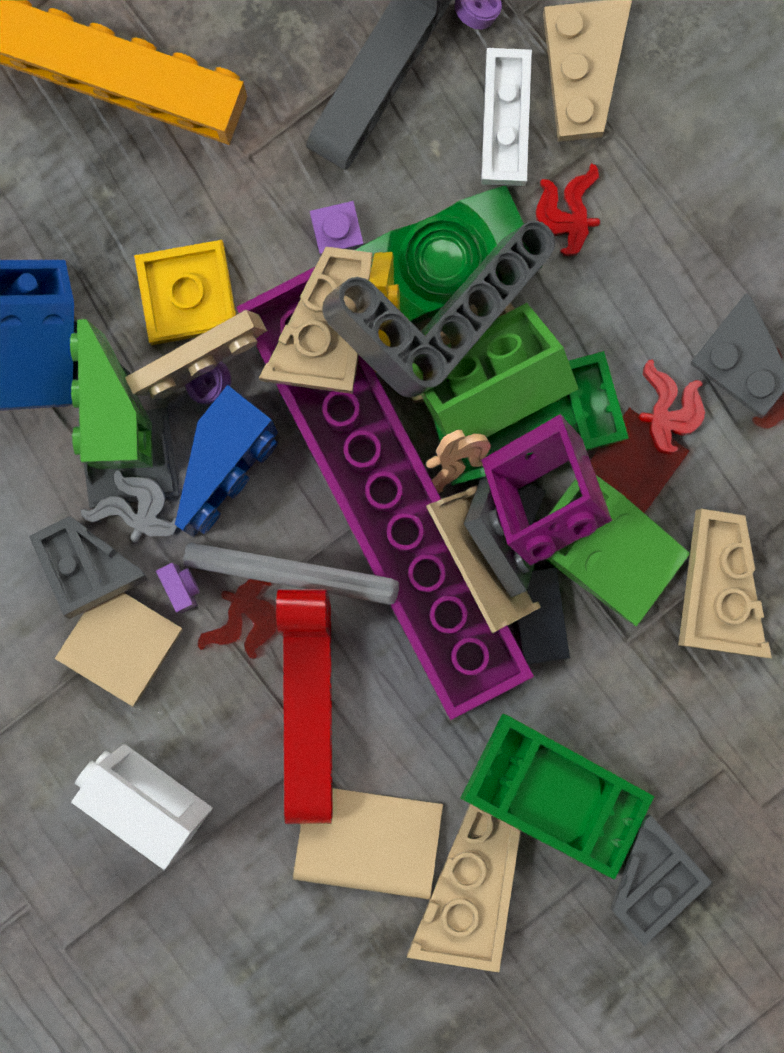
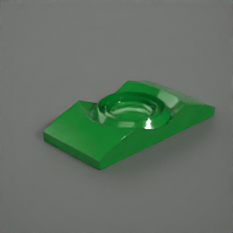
(445, 249)
(589, 410)
(557, 796)

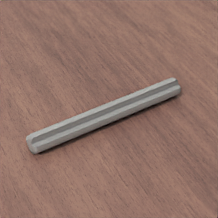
(291, 573)

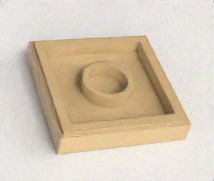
(119, 646)

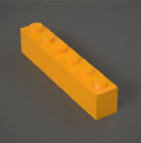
(120, 70)

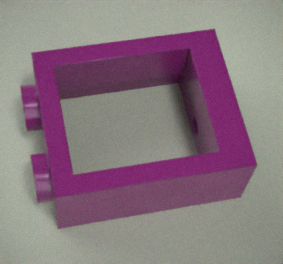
(512, 469)

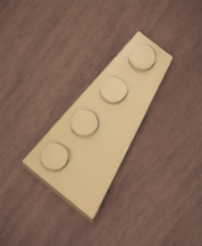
(471, 898)

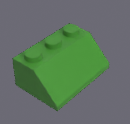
(502, 377)

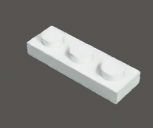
(506, 117)

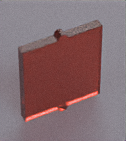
(636, 464)

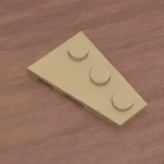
(309, 348)
(197, 356)

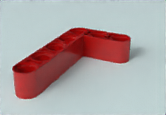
(305, 626)

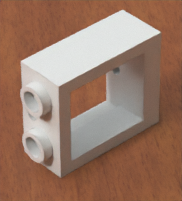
(140, 804)

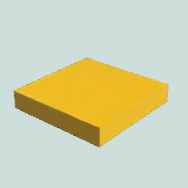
(184, 291)

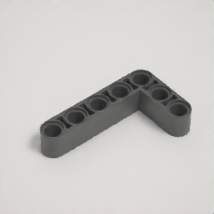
(374, 79)
(454, 318)

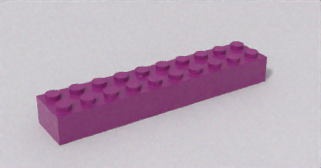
(385, 501)

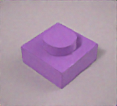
(337, 227)
(179, 587)

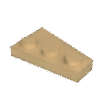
(583, 63)
(720, 588)

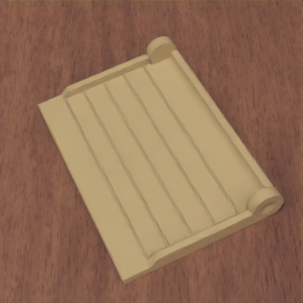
(486, 588)
(372, 845)

